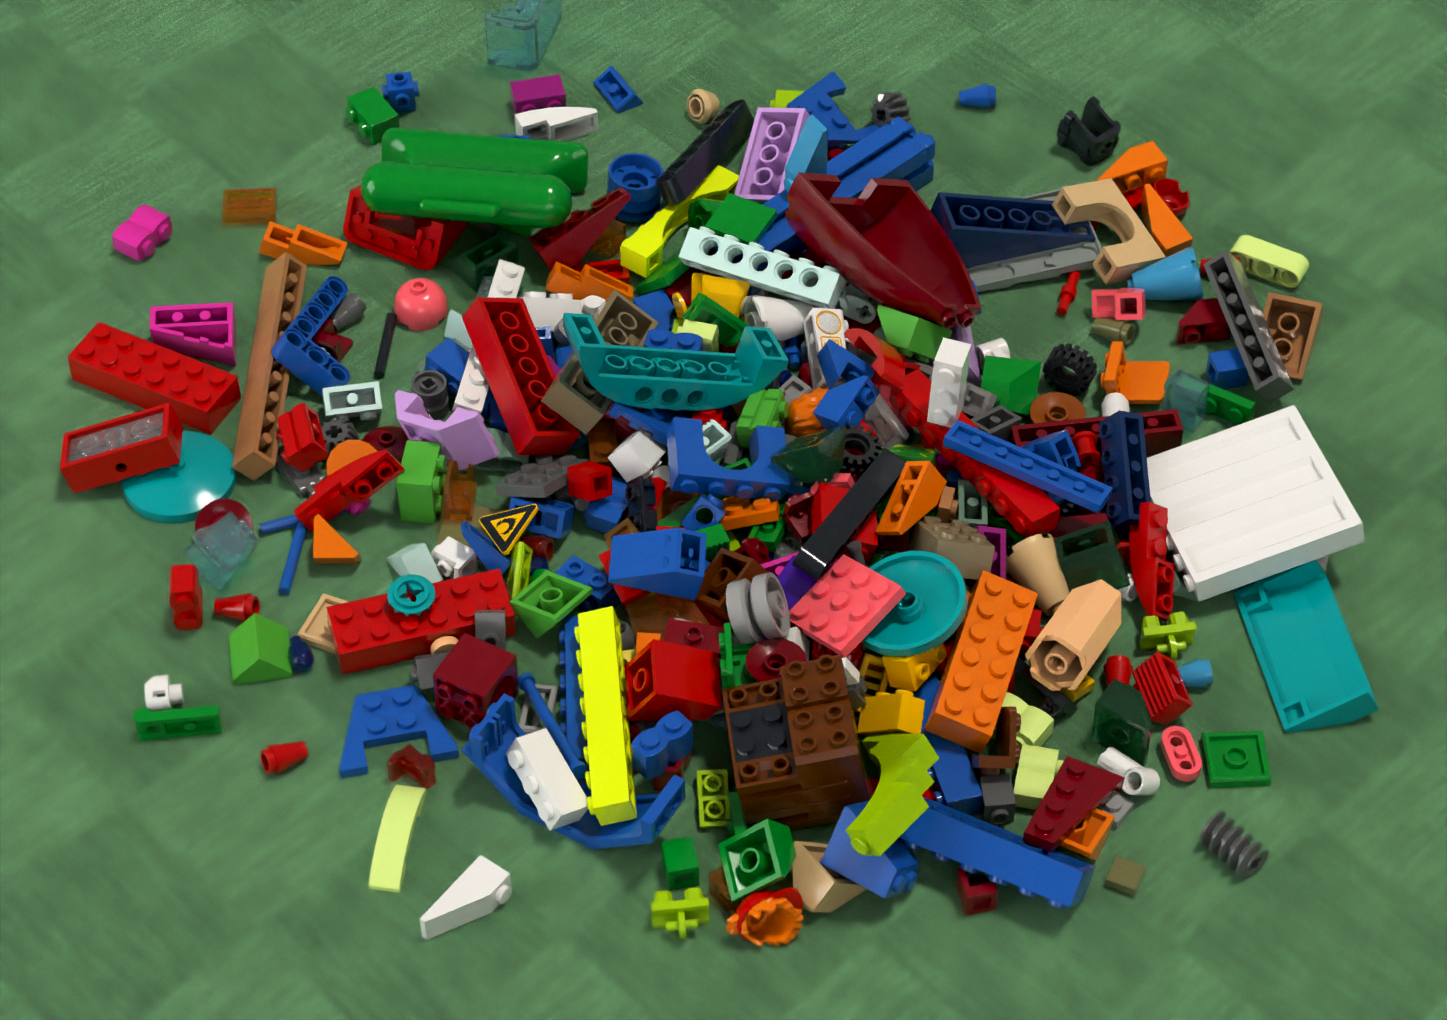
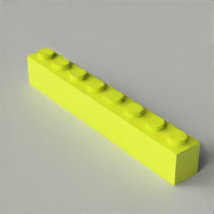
(606, 717)

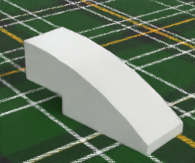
(557, 123)

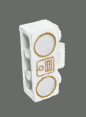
(819, 327)

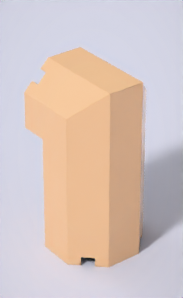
(1075, 636)

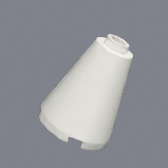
(780, 315)

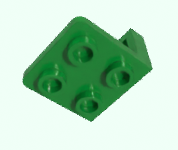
(733, 660)

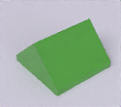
(548, 601)
(259, 651)

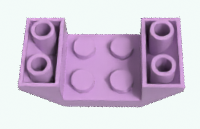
(461, 436)

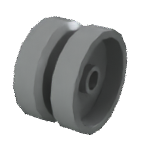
(757, 609)

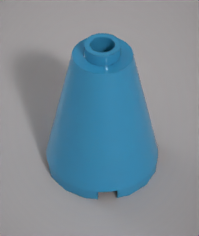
(1170, 278)

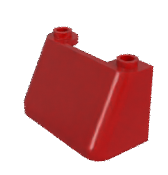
(406, 239)

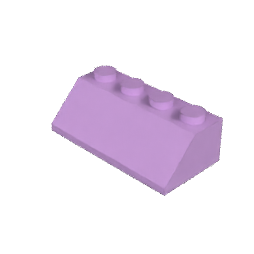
(768, 152)

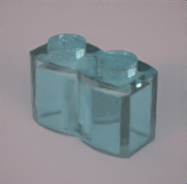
(1188, 396)

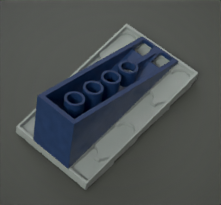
(1014, 238)

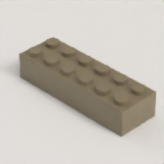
(571, 391)

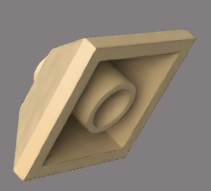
(818, 885)

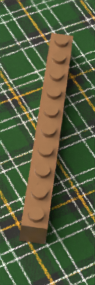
(266, 377)

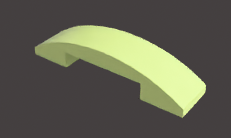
(394, 838)

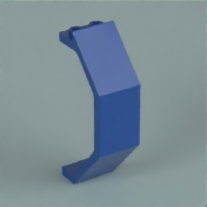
(487, 751)

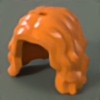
(801, 418)

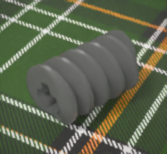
(1231, 846)

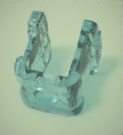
(221, 549)

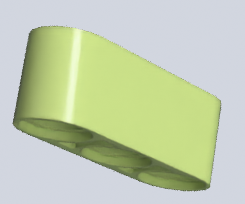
(1270, 261)

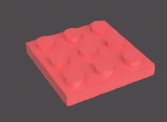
(845, 605)

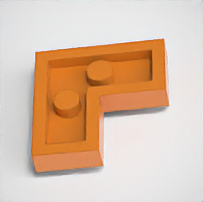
(748, 512)

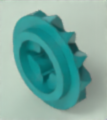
(418, 586)

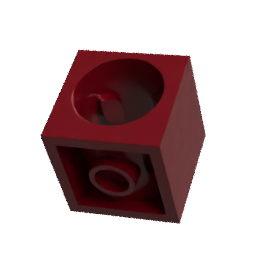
(473, 679)

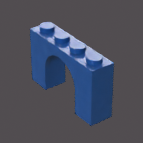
(696, 472)

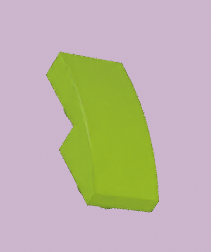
(713, 798)

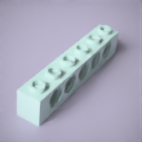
(823, 294)

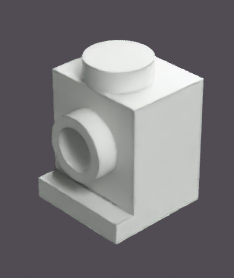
(454, 558)

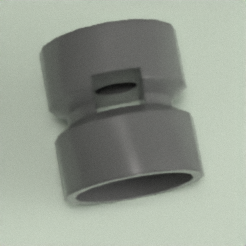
(433, 390)

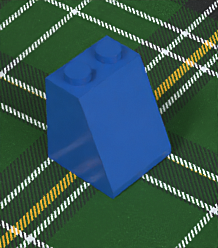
(884, 874)

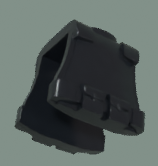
(1092, 136)

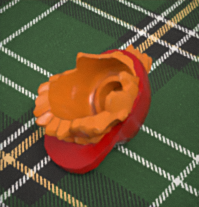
(768, 917)

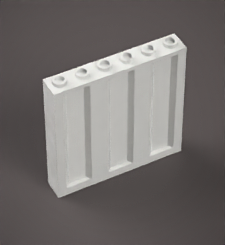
(1250, 503)

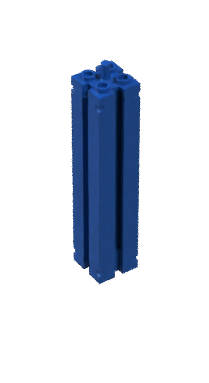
(887, 154)

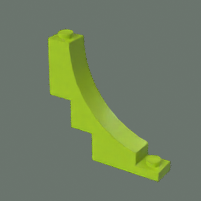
(899, 791)

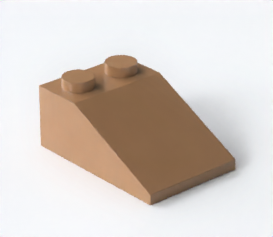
(1294, 329)

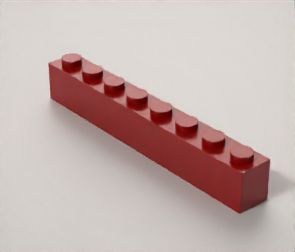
(1018, 501)

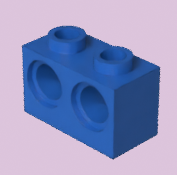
(552, 518)
(603, 593)

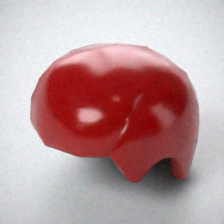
(1171, 194)

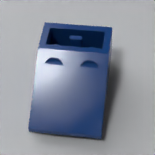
(659, 561)

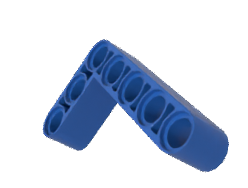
(300, 353)

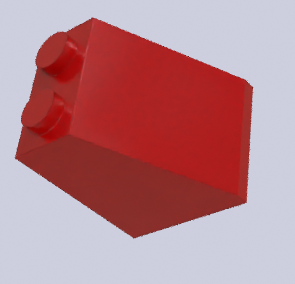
(672, 679)

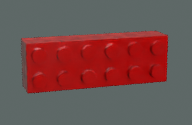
(518, 374)
(154, 376)
(373, 635)

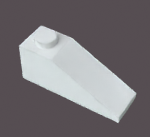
(468, 898)

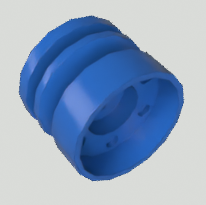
(637, 176)

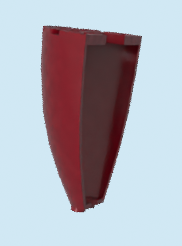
(885, 246)

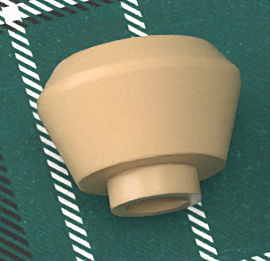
(702, 105)

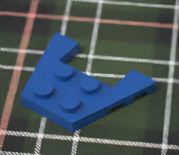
(819, 103)
(653, 420)
(392, 718)

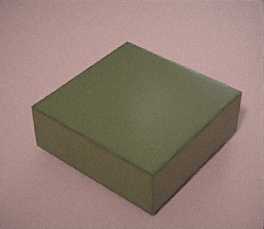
(1125, 876)

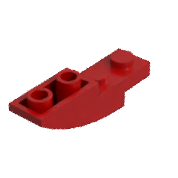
(349, 484)
(1150, 571)

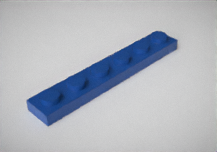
(1027, 466)

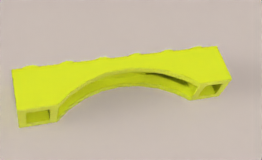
(645, 247)

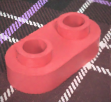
(1182, 756)

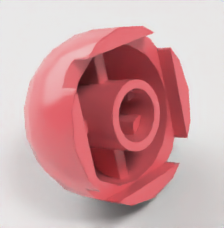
(420, 304)

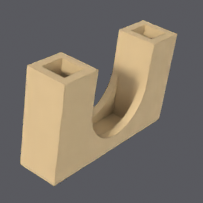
(1106, 204)

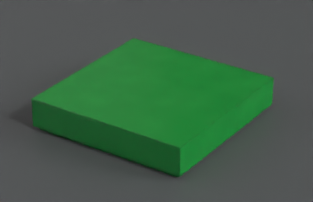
(741, 219)
(1236, 759)

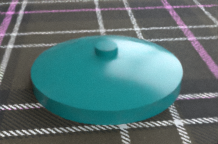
(185, 488)
(928, 611)

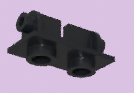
(639, 495)

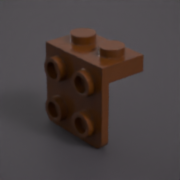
(1006, 749)

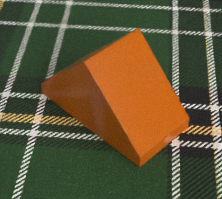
(330, 546)

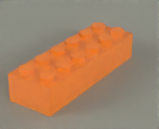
(981, 662)

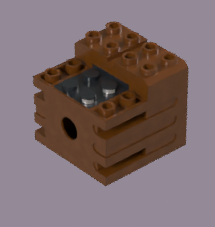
(796, 745)

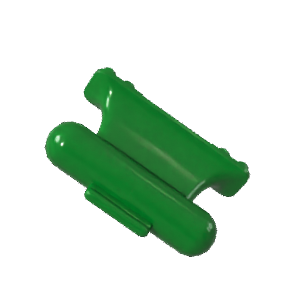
(475, 178)

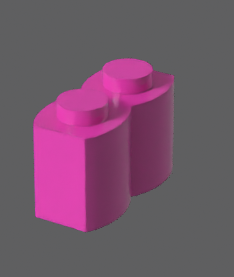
(142, 232)

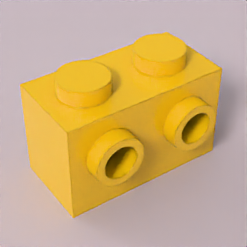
(913, 670)
(891, 714)

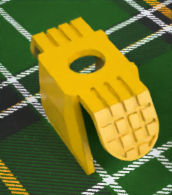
(724, 291)

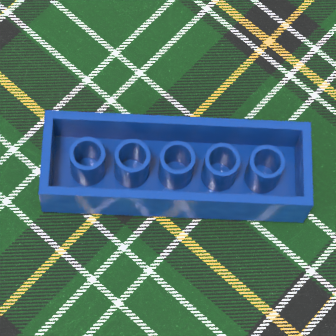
(999, 854)

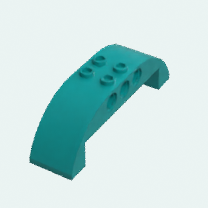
(674, 376)

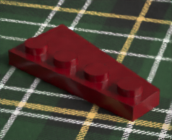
(1068, 801)

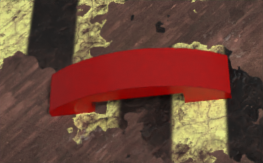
(888, 363)

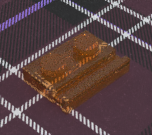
(249, 205)

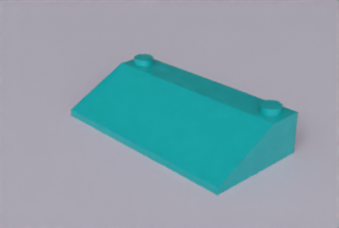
(1305, 649)

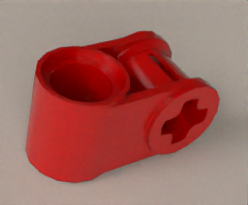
(1085, 445)

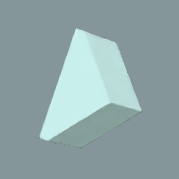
(415, 560)

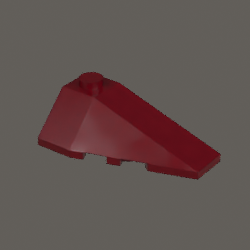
(577, 235)

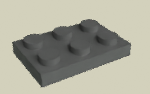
(538, 478)

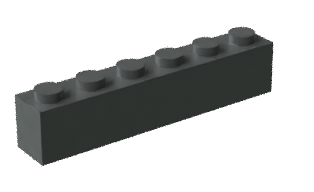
(1248, 327)

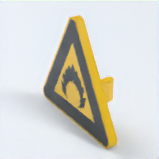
(508, 526)

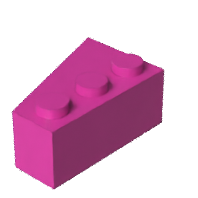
(197, 330)

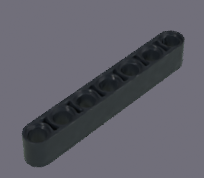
(705, 153)
(849, 515)

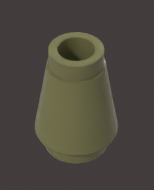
(1114, 329)

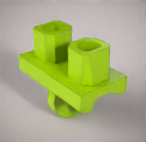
(1169, 637)
(679, 913)

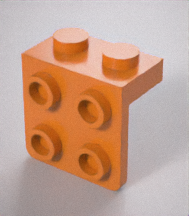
(1137, 380)

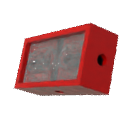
(121, 448)

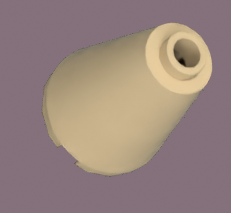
(1038, 569)

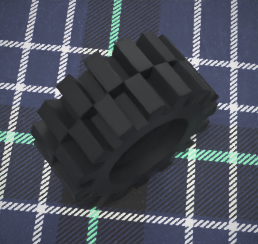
(1074, 359)
(865, 444)

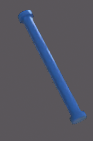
(527, 683)

